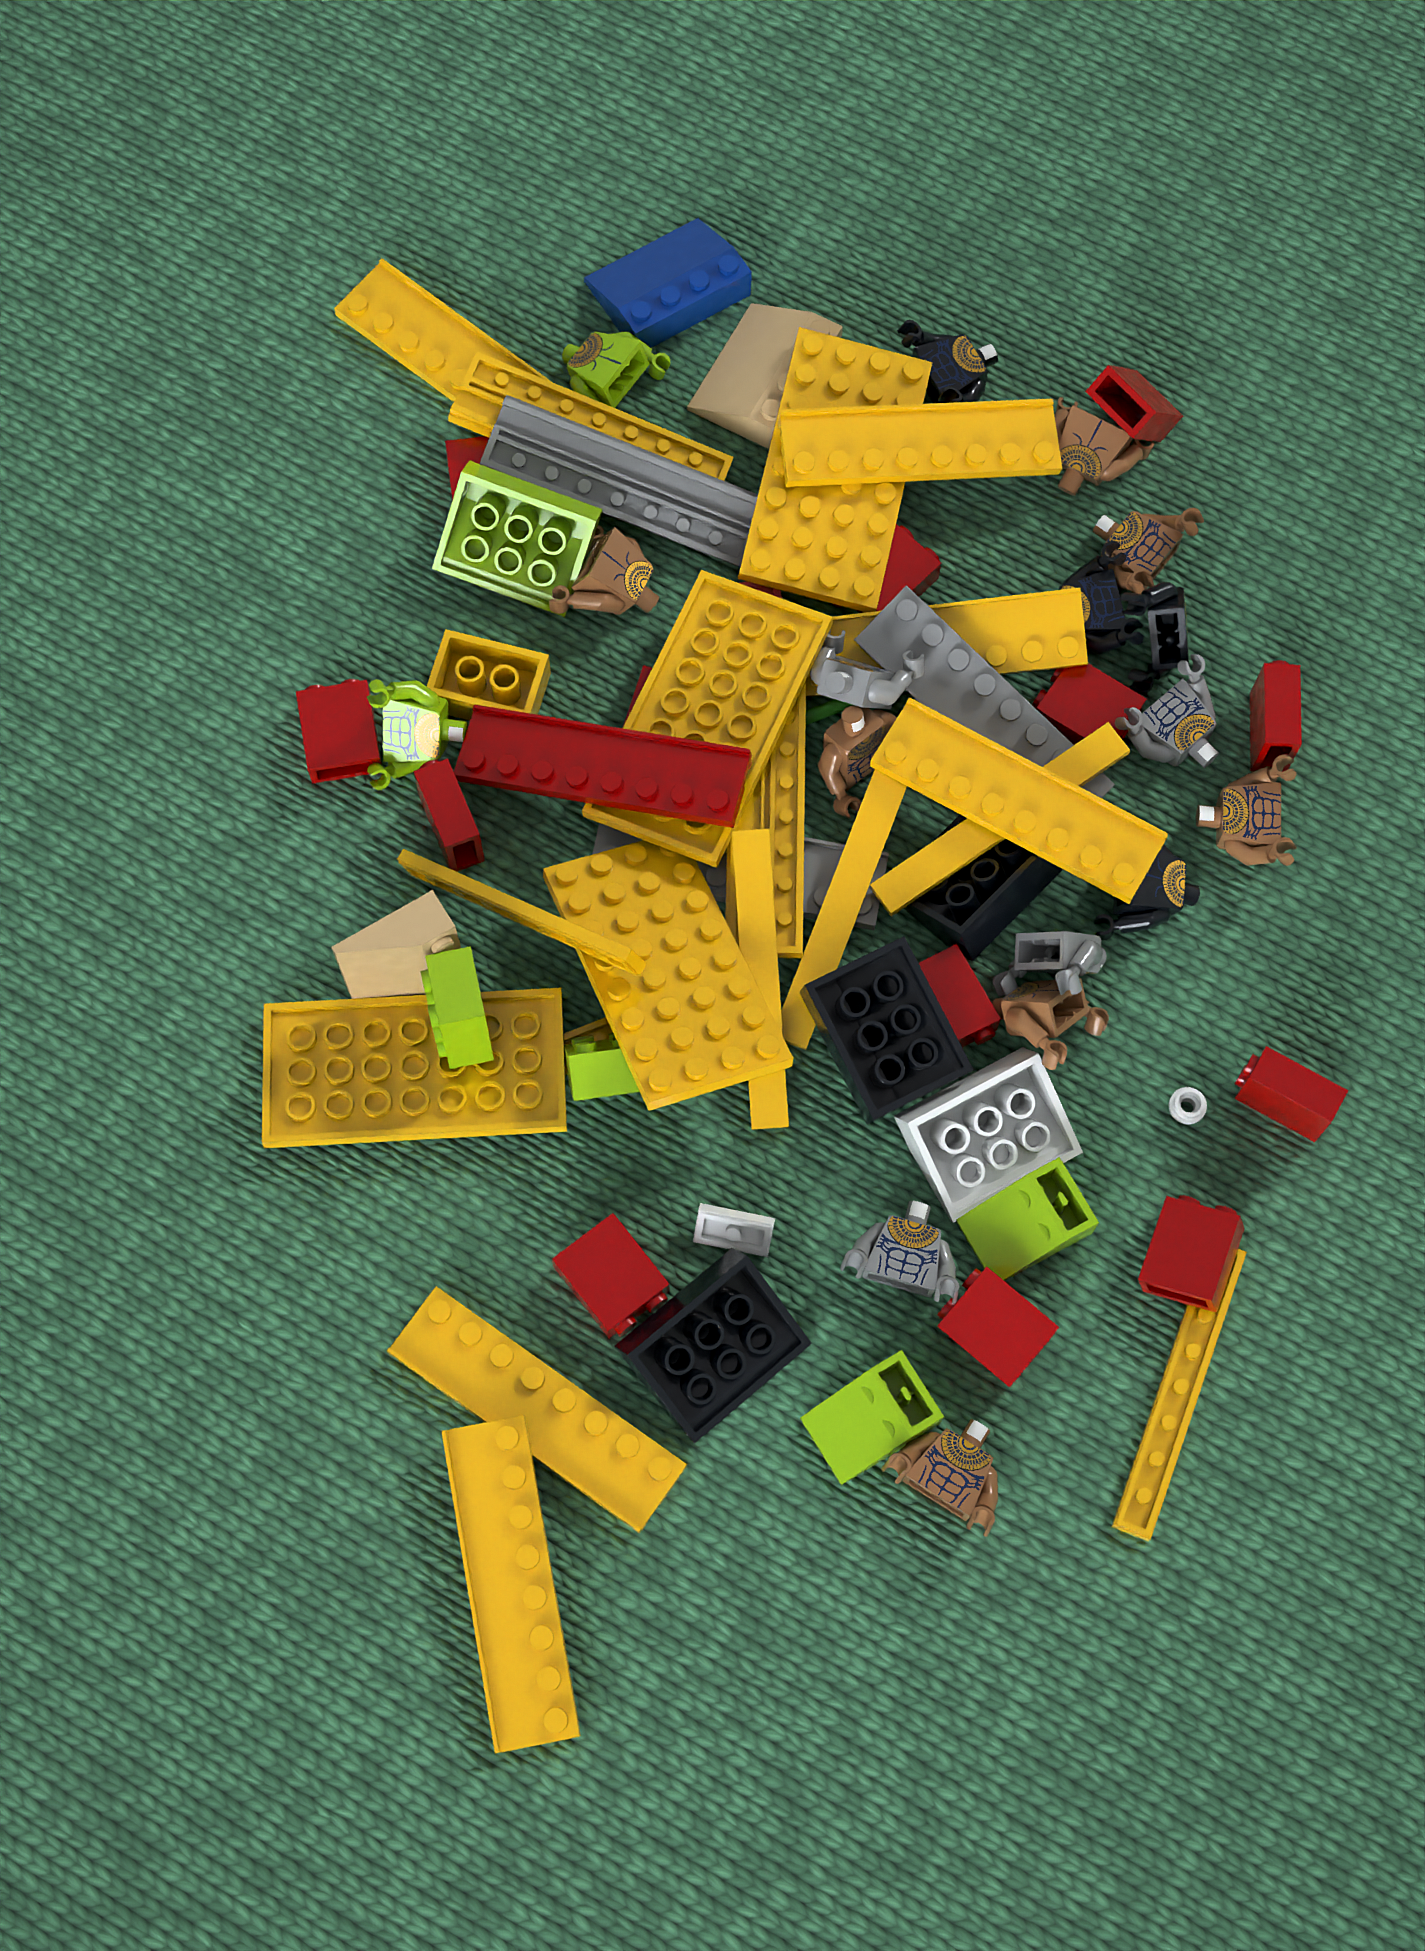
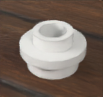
(1192, 1096)

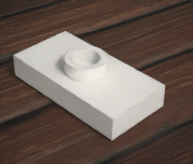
(733, 1229)

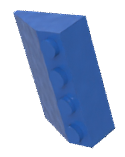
(671, 283)

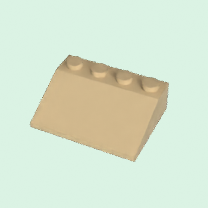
(751, 371)
(392, 951)

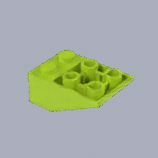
(1028, 1221)
(872, 1417)

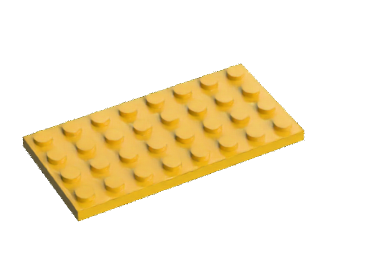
(831, 537)
(726, 681)
(695, 1008)
(376, 1072)

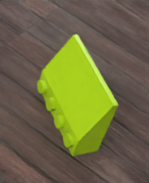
(514, 536)

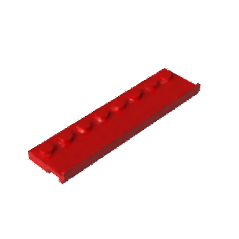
(604, 765)

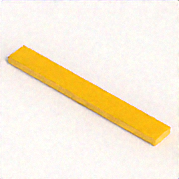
(971, 840)
(842, 900)
(522, 912)
(759, 950)
(1172, 1413)

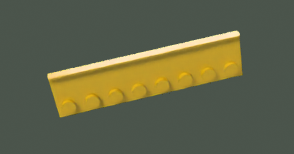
(419, 329)
(491, 380)
(919, 442)
(1006, 631)
(1019, 800)
(780, 807)
(564, 1424)
(510, 1584)

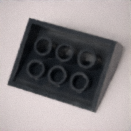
(983, 896)
(885, 1030)
(713, 1344)

